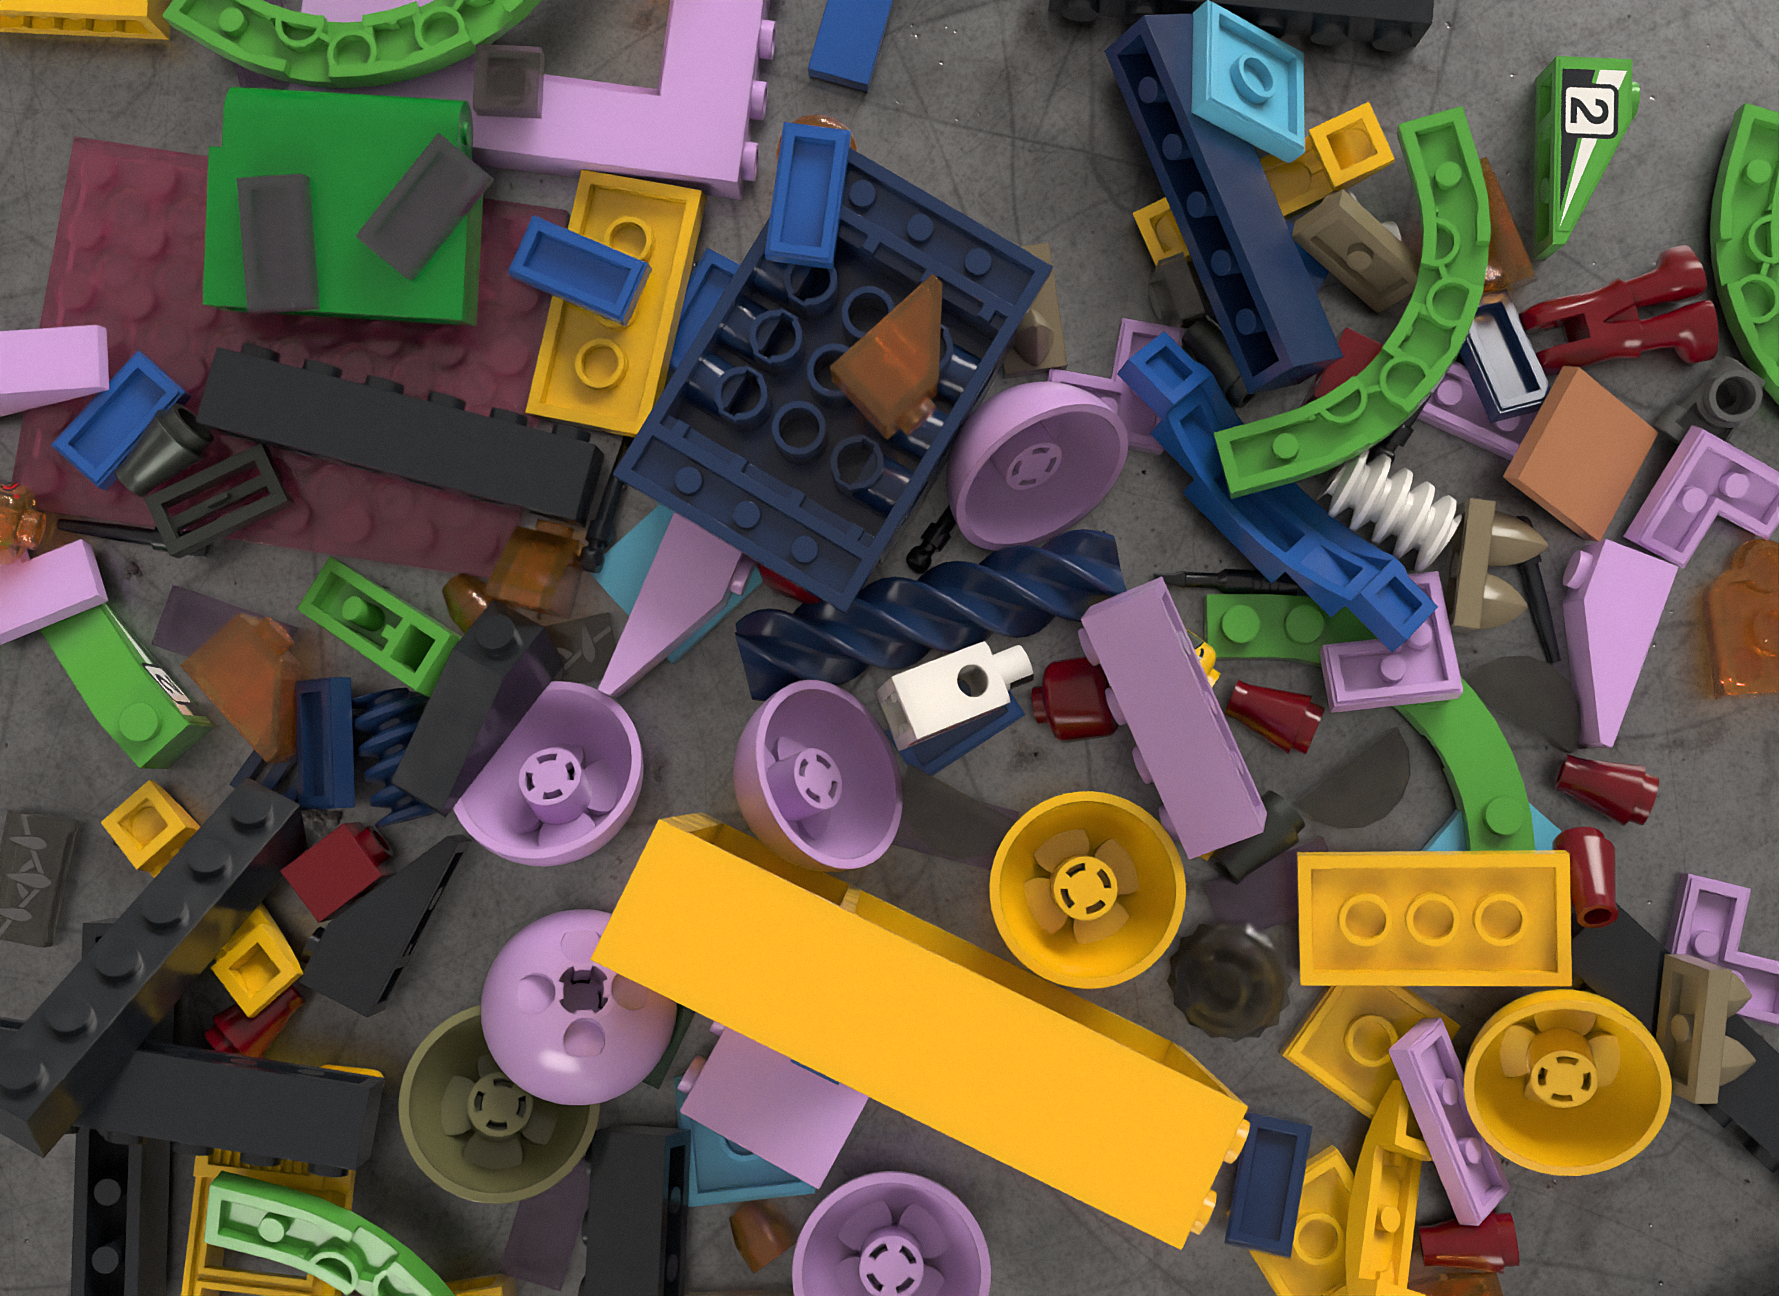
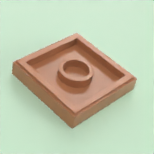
(1581, 453)

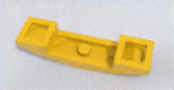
(1334, 159)
(257, 958)
(1385, 1200)

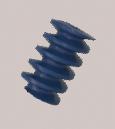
(392, 723)

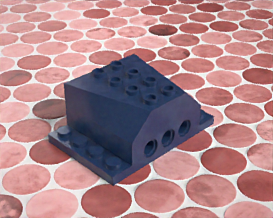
(762, 437)

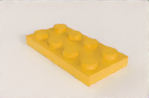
(597, 369)
(1434, 918)

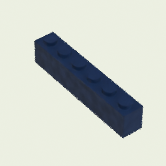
(1223, 213)

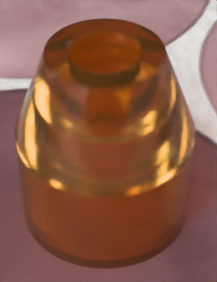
(465, 600)
(759, 1235)

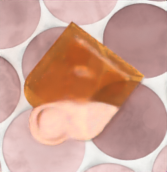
(1744, 623)

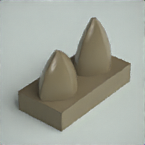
(1359, 250)
(1040, 336)
(1484, 540)
(1692, 1027)

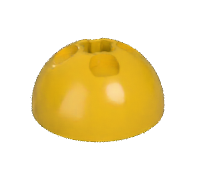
(1123, 899)
(1561, 1110)

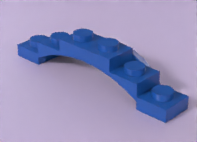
(1276, 526)

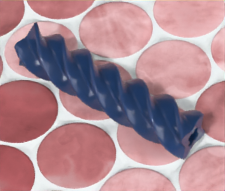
(943, 610)

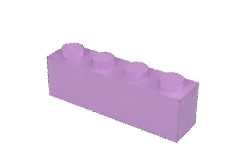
(1173, 718)

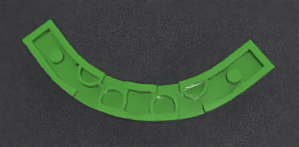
(364, 53)
(1747, 239)
(1419, 350)
(1460, 730)
(314, 1238)

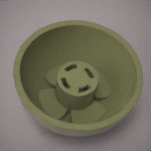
(450, 1132)

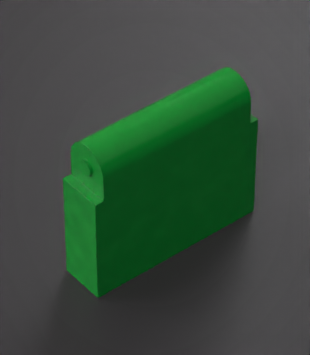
(354, 157)

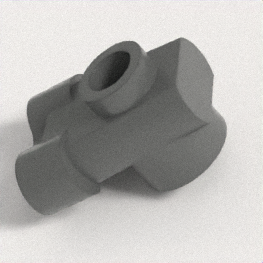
(1702, 409)

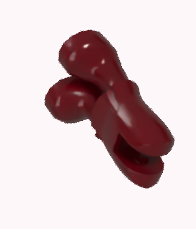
(1607, 323)

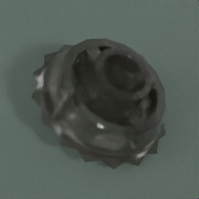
(1229, 980)

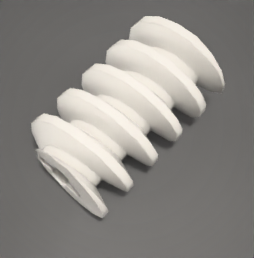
(1392, 507)

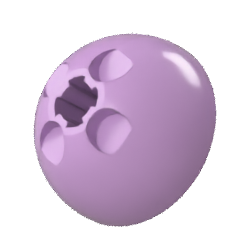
(1033, 463)
(565, 747)
(818, 778)
(552, 1032)
(894, 1212)

